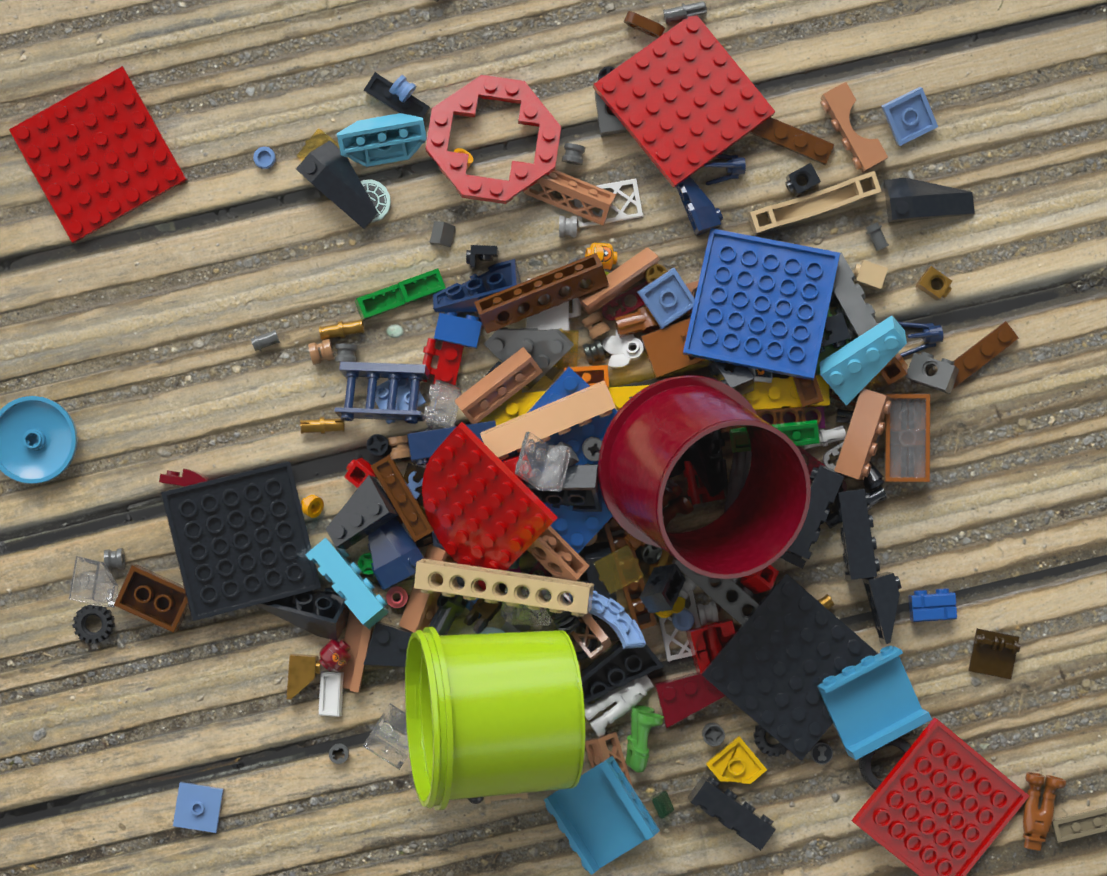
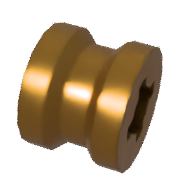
(658, 271)

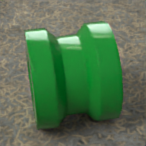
(365, 564)

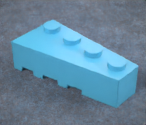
(862, 359)
(348, 582)

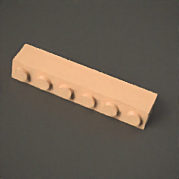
(550, 419)

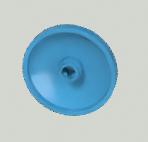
(36, 439)

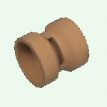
(597, 330)
(326, 351)
(399, 447)

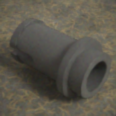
(877, 236)
(264, 340)

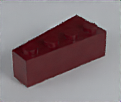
(685, 696)

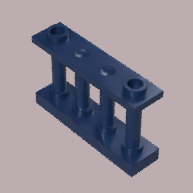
(374, 372)

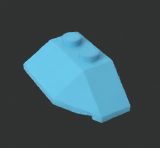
(382, 139)

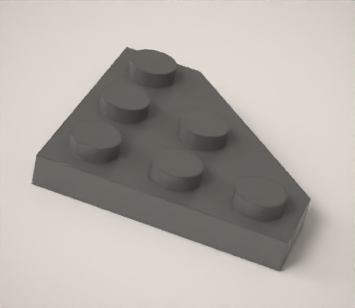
(543, 345)

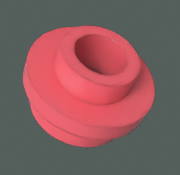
(397, 604)

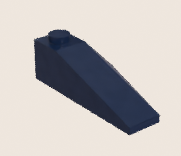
(698, 207)
(462, 296)
(392, 553)

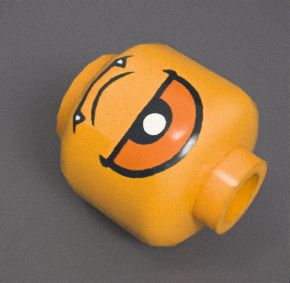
(605, 253)

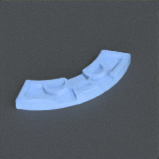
(618, 619)

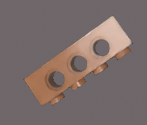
(558, 556)

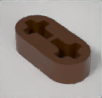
(644, 24)

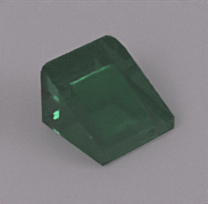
(662, 804)

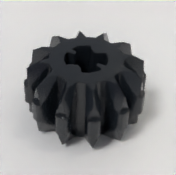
(564, 620)

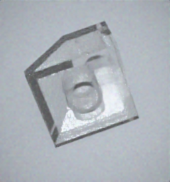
(93, 583)

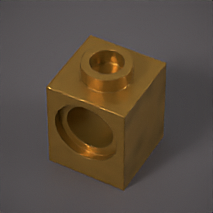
(925, 283)

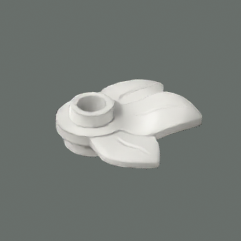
(620, 351)

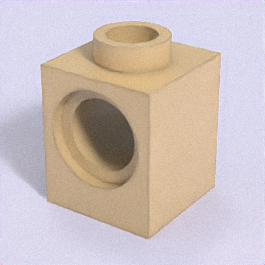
(870, 275)

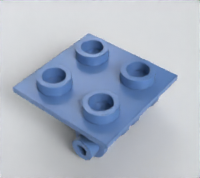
(403, 395)

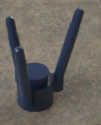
(734, 165)
(930, 334)

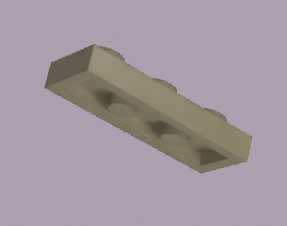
(1080, 825)

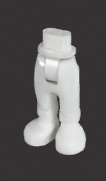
(626, 698)

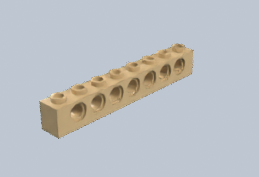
(580, 591)

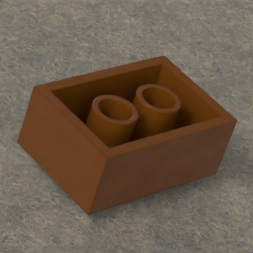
(153, 598)

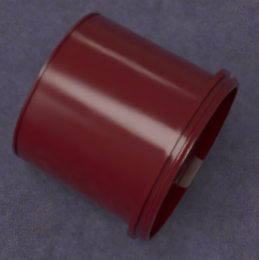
(652, 436)

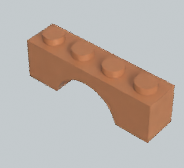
(866, 152)

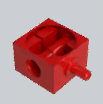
(711, 638)

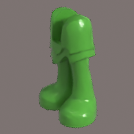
(637, 748)

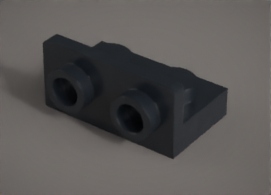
(485, 253)

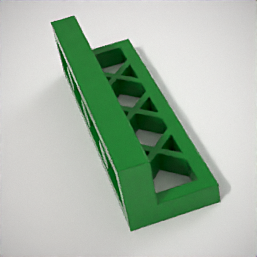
(799, 432)

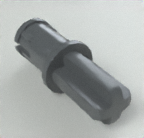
(684, 11)

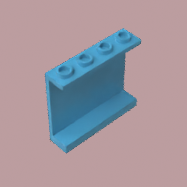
(872, 702)
(601, 815)

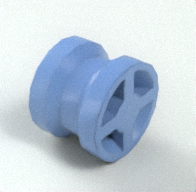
(402, 88)

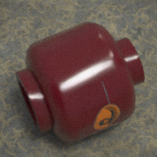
(335, 655)

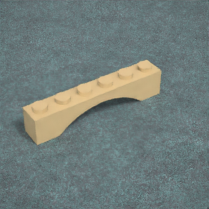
(814, 203)

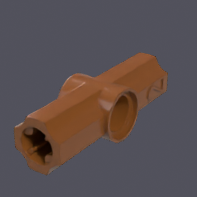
(636, 322)

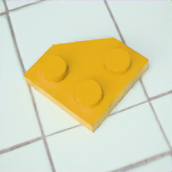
(736, 763)

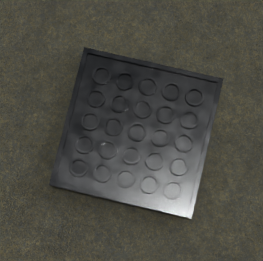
(240, 540)
(780, 659)

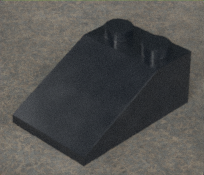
(883, 600)

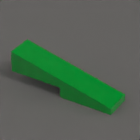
(399, 294)

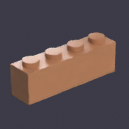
(863, 434)

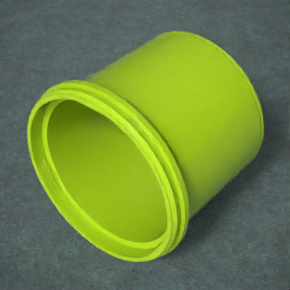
(492, 714)

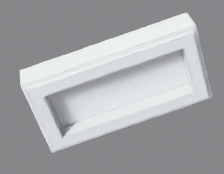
(331, 693)

